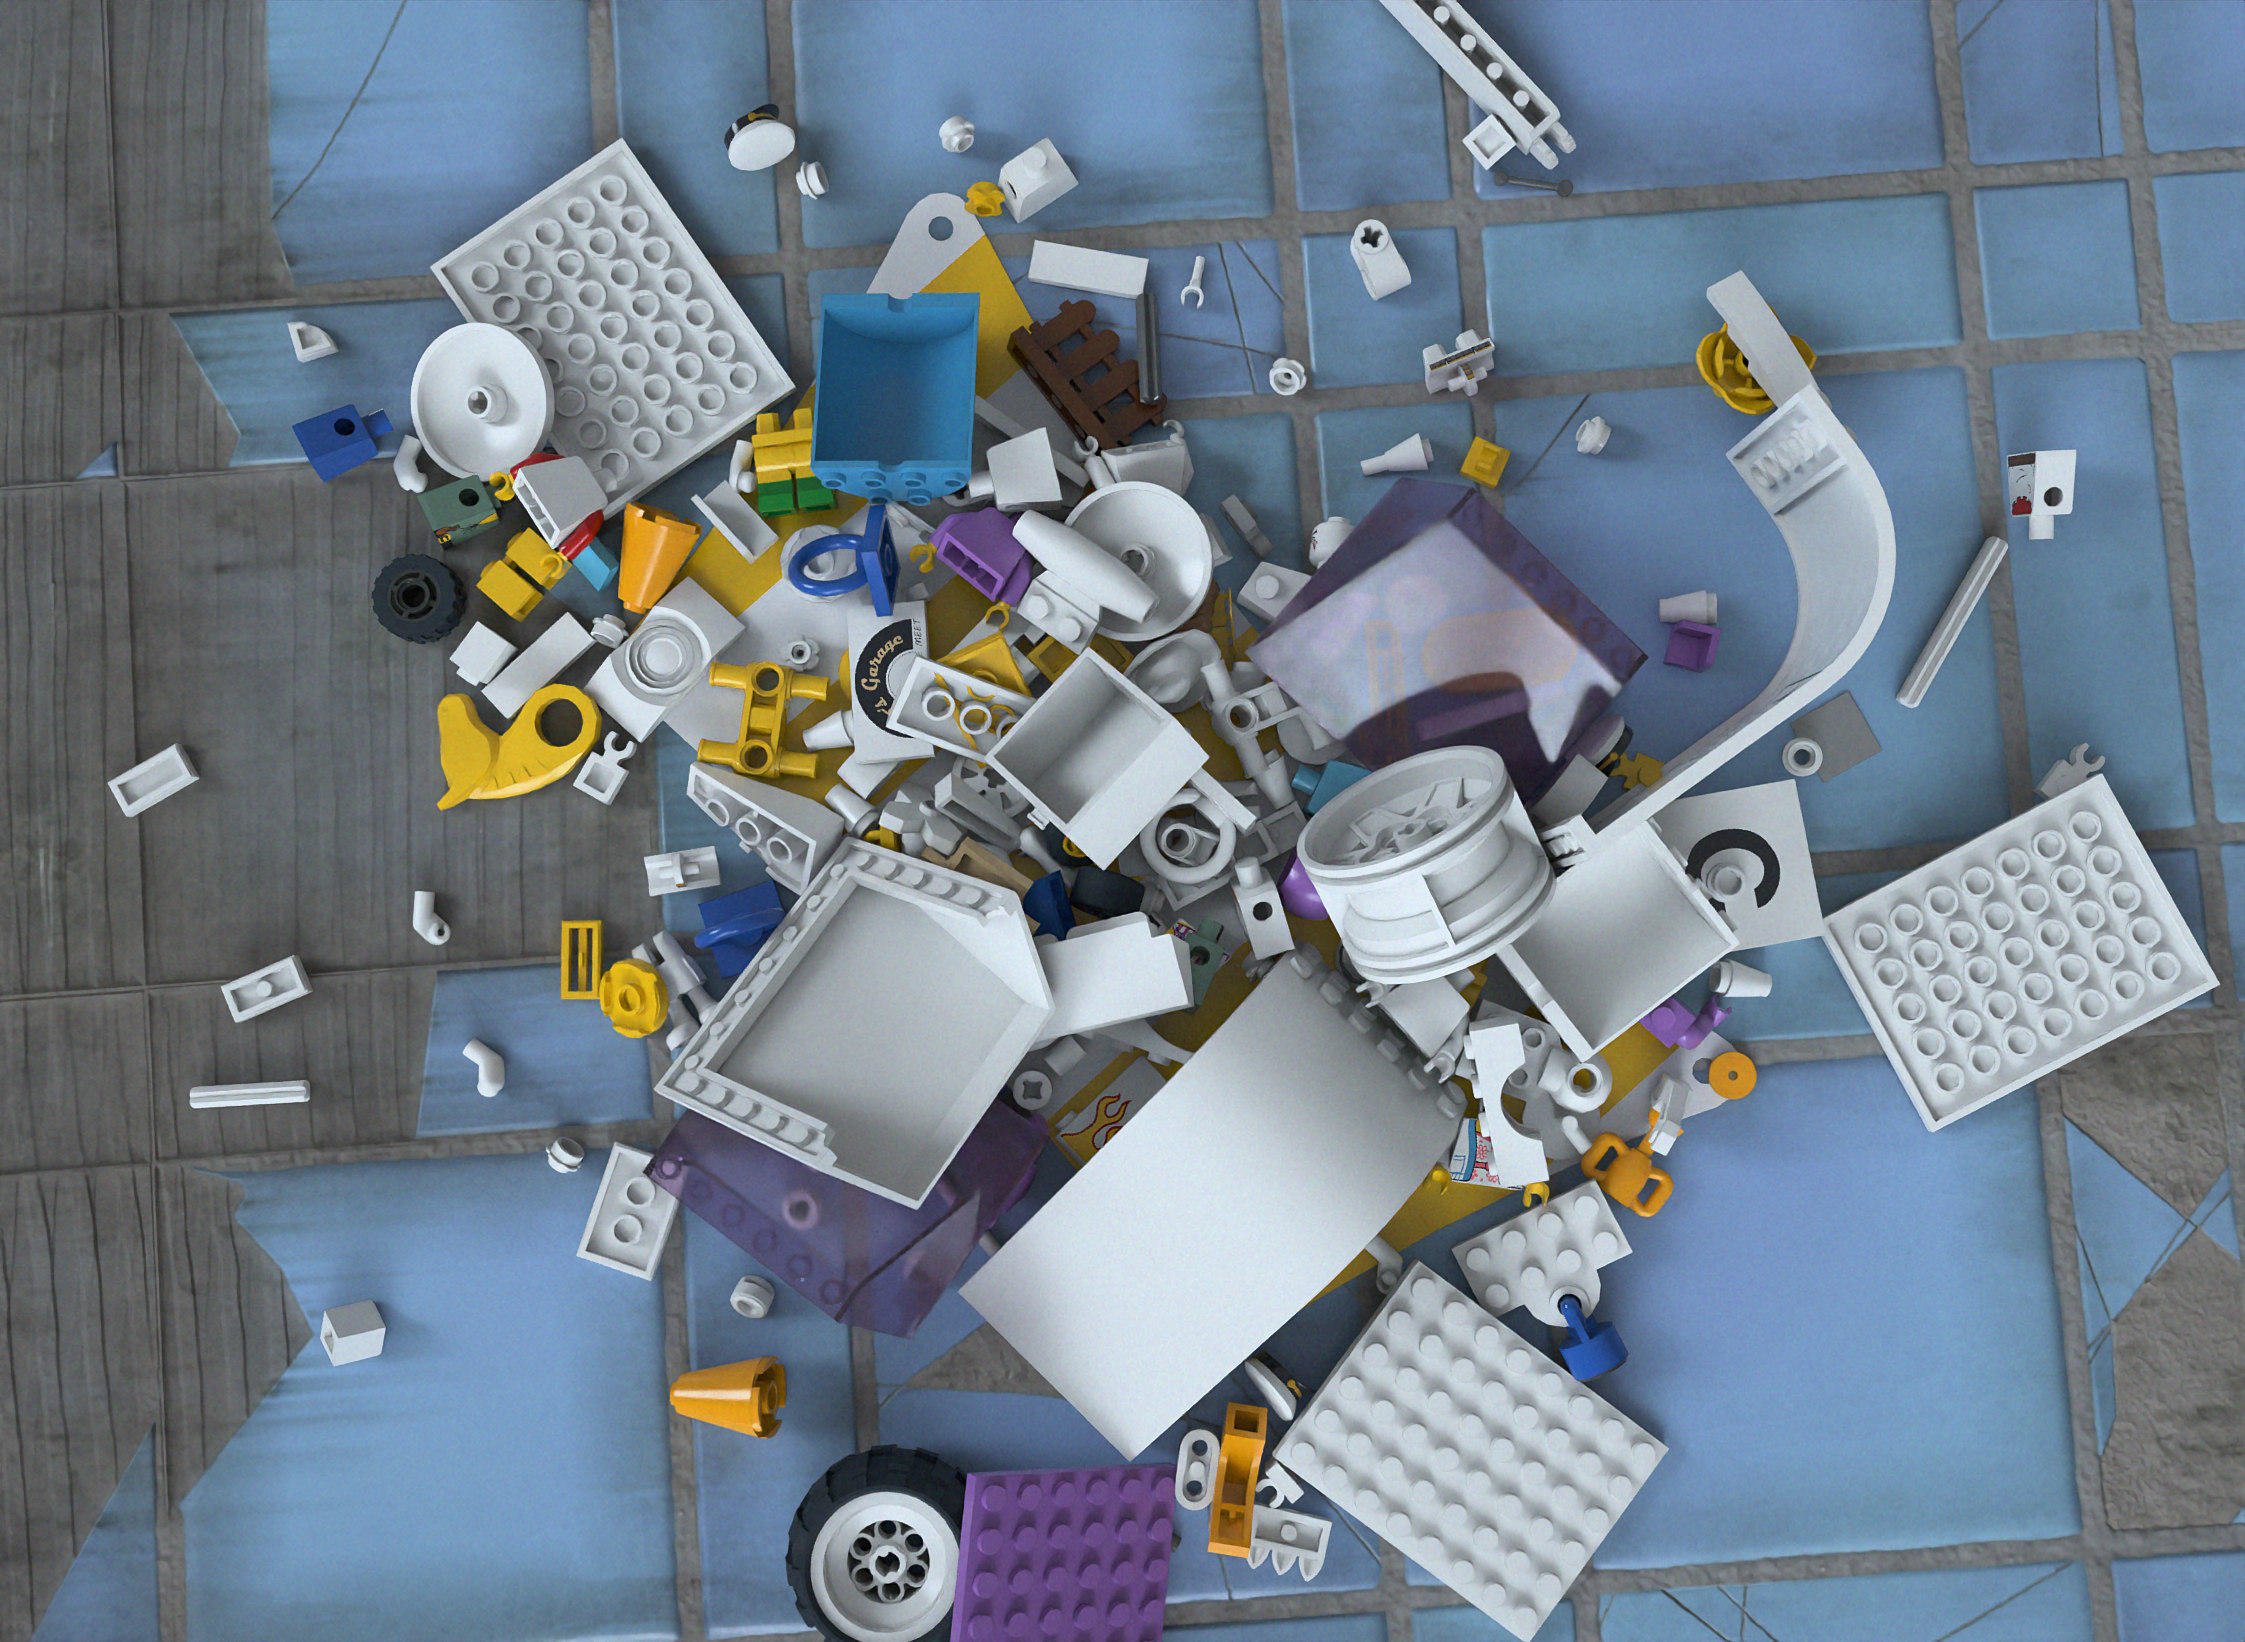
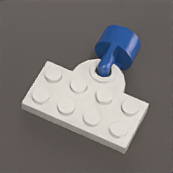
(1551, 1267)

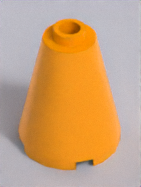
(652, 553)
(734, 1395)

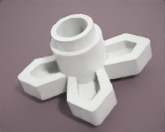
(920, 822)

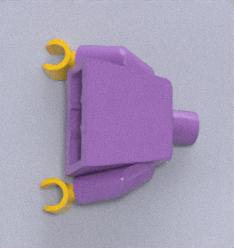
(982, 553)

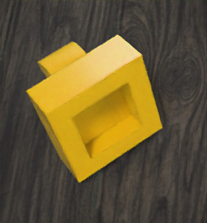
(1484, 462)

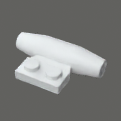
(1078, 582)

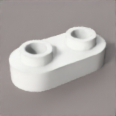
(1197, 1467)

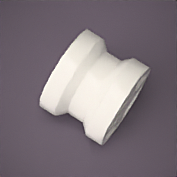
(1036, 1084)

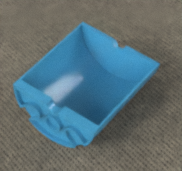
(896, 395)

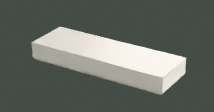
(1088, 269)
(539, 665)

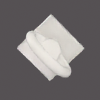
(1219, 809)

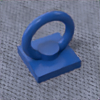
(875, 563)
(740, 925)

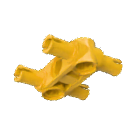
(764, 719)

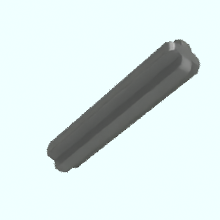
(1148, 349)

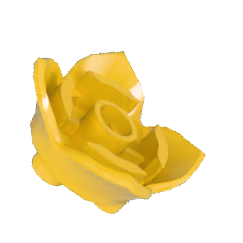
(1724, 370)

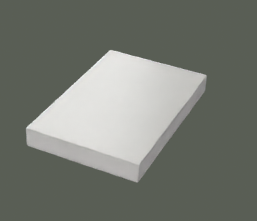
(628, 1216)

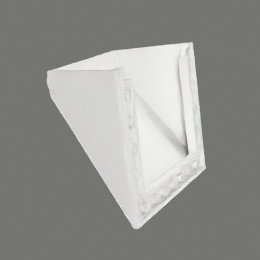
(873, 1022)

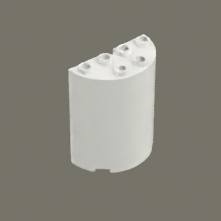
(1618, 940)

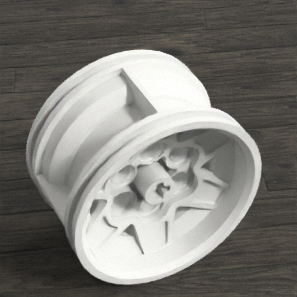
(1428, 865)

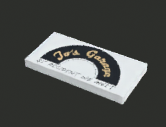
(878, 660)

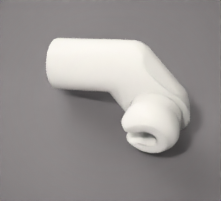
(405, 465)
(740, 477)
(1389, 1264)

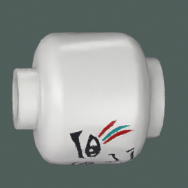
(1327, 538)

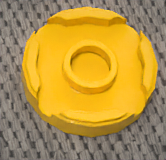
(634, 997)

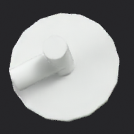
(1562, 1131)

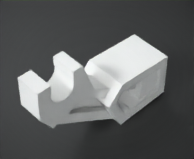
(1671, 1099)

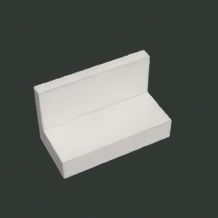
(737, 521)

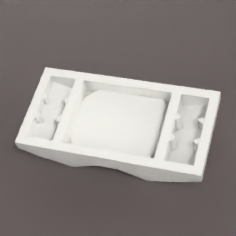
(663, 658)

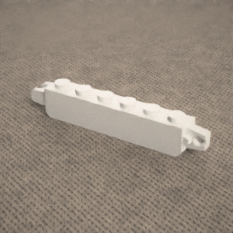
(1485, 74)

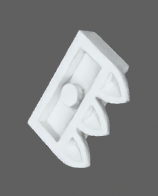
(1288, 1535)

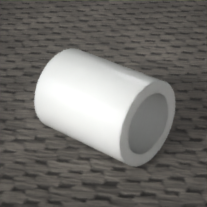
(1065, 1055)

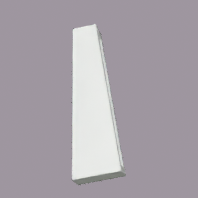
(976, 813)

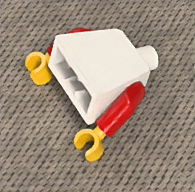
(561, 500)

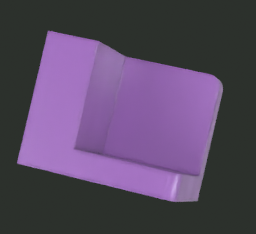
(1692, 646)

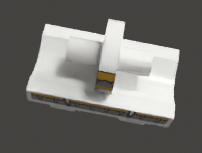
(1461, 367)
(683, 871)

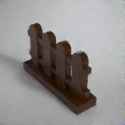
(1055, 379)

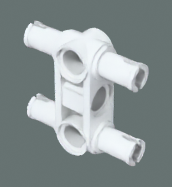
(1256, 711)

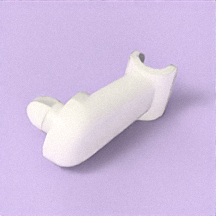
(1034, 845)

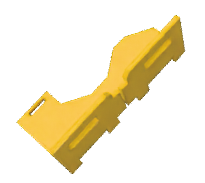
(1220, 619)

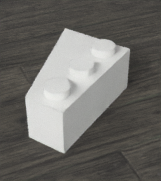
(1270, 590)

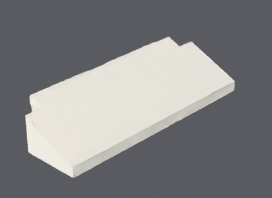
(1113, 974)

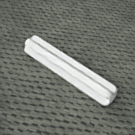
(250, 1094)

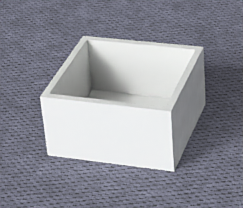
(1096, 758)

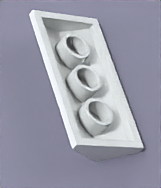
(924, 714)

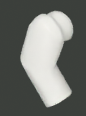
(426, 921)
(490, 1067)

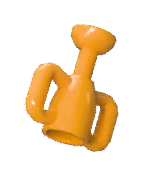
(1629, 1171)

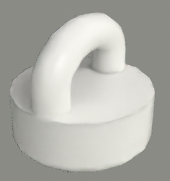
(752, 1296)

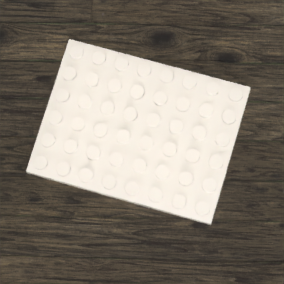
(627, 317)
(2016, 953)
(1470, 1451)

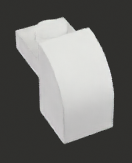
(1567, 793)

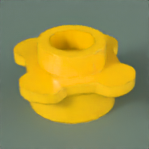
(984, 199)

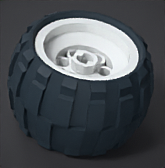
(850, 1503)

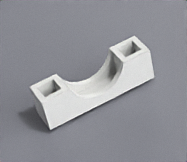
(1517, 1149)

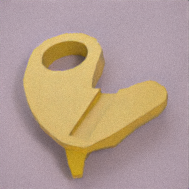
(495, 766)

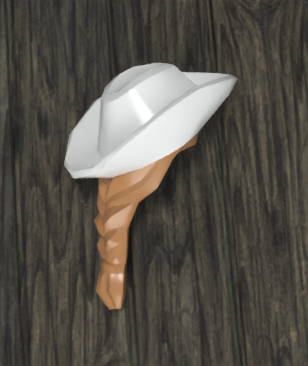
(1172, 664)

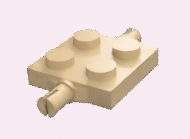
(982, 864)

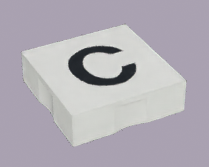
(1766, 838)

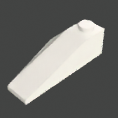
(781, 827)

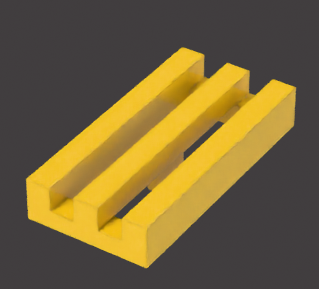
(597, 958)

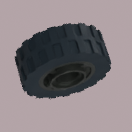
(396, 593)

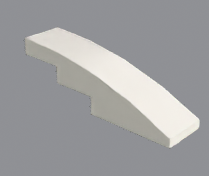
(1761, 338)
(1264, 841)

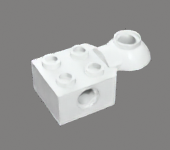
(1546, 1064)

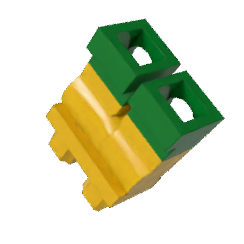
(778, 458)

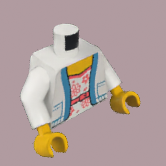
(1467, 1161)

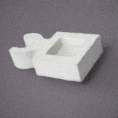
(603, 774)
(2065, 775)

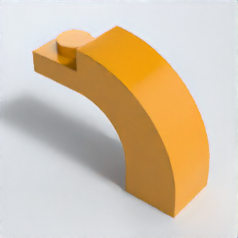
(1236, 1479)

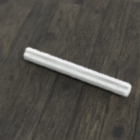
(1952, 622)

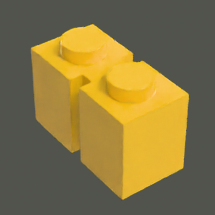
(507, 586)

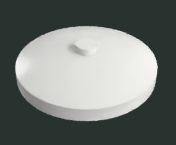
(481, 400)
(1159, 542)

